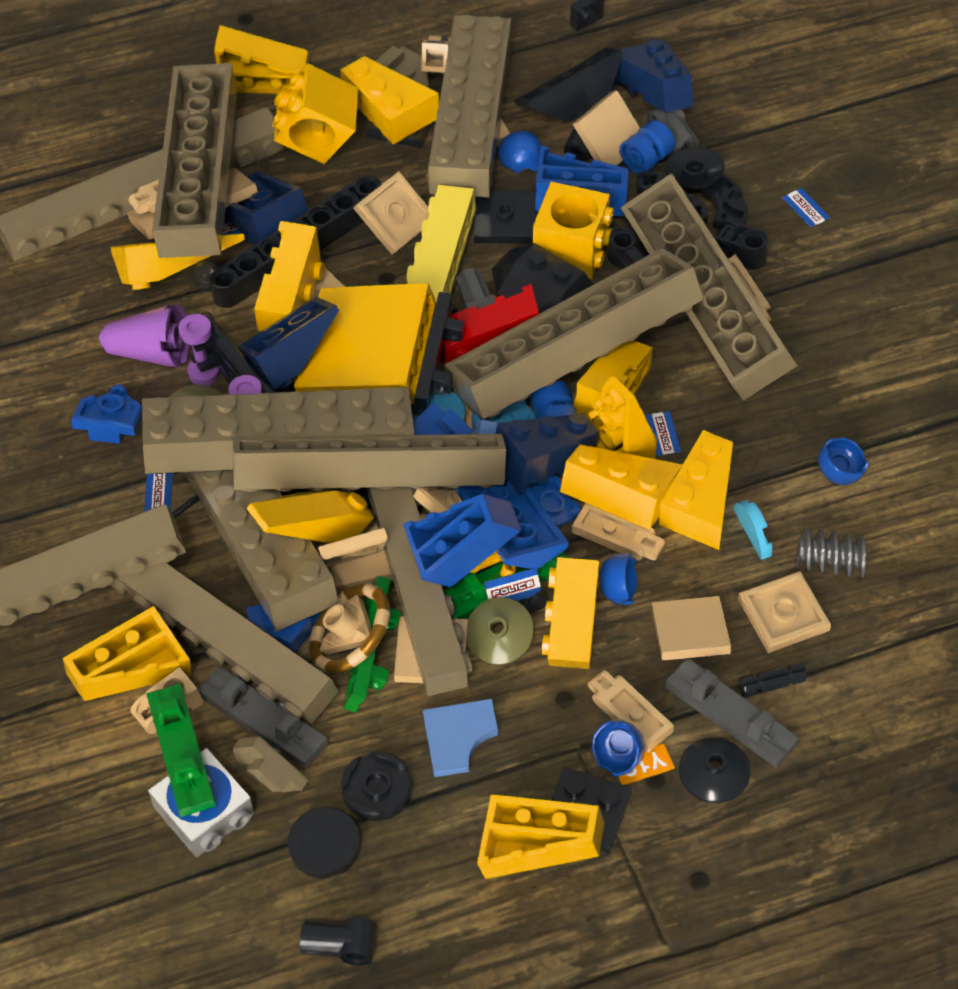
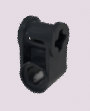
(746, 242)

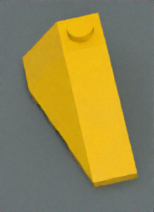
(141, 264)
(622, 422)
(313, 515)

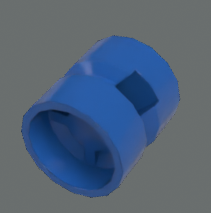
(647, 147)
(552, 401)

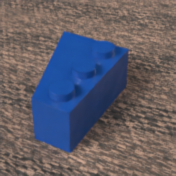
(594, 176)
(460, 538)

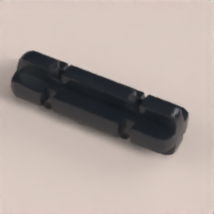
(772, 679)

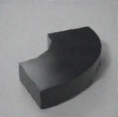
(727, 201)

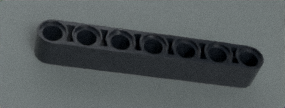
(332, 219)

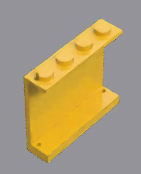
(372, 340)

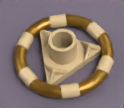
(349, 629)

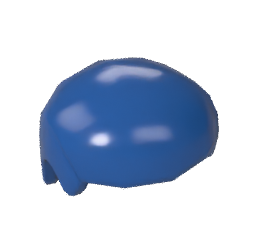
(520, 151)
(842, 461)
(619, 578)
(618, 747)

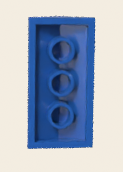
(539, 536)

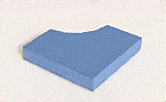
(456, 732)

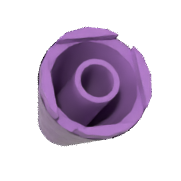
(148, 337)

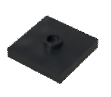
(505, 217)

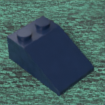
(265, 209)
(288, 344)

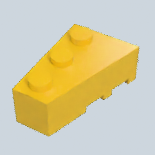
(537, 834)

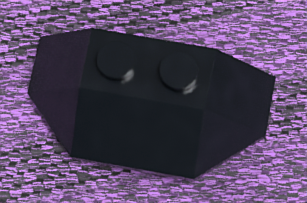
(568, 91)
(550, 276)

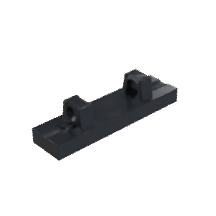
(442, 329)

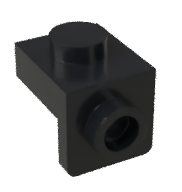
(585, 13)

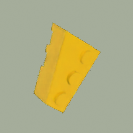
(258, 62)
(390, 99)
(293, 274)
(626, 362)
(619, 482)
(699, 491)
(571, 613)
(126, 658)

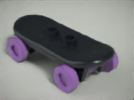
(215, 350)

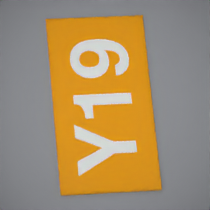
(653, 763)

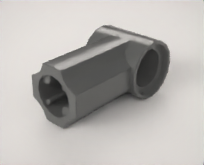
(676, 124)
(473, 289)

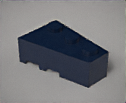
(657, 75)
(542, 446)

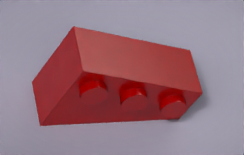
(491, 321)

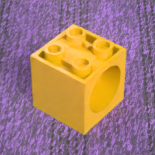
(315, 113)
(574, 225)

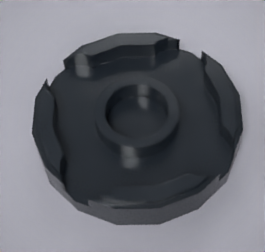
(376, 786)
(324, 842)

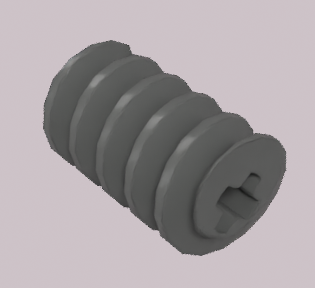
(832, 552)

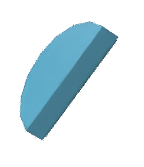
(753, 523)

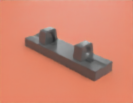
(732, 713)
(263, 717)

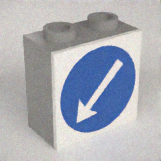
(206, 828)

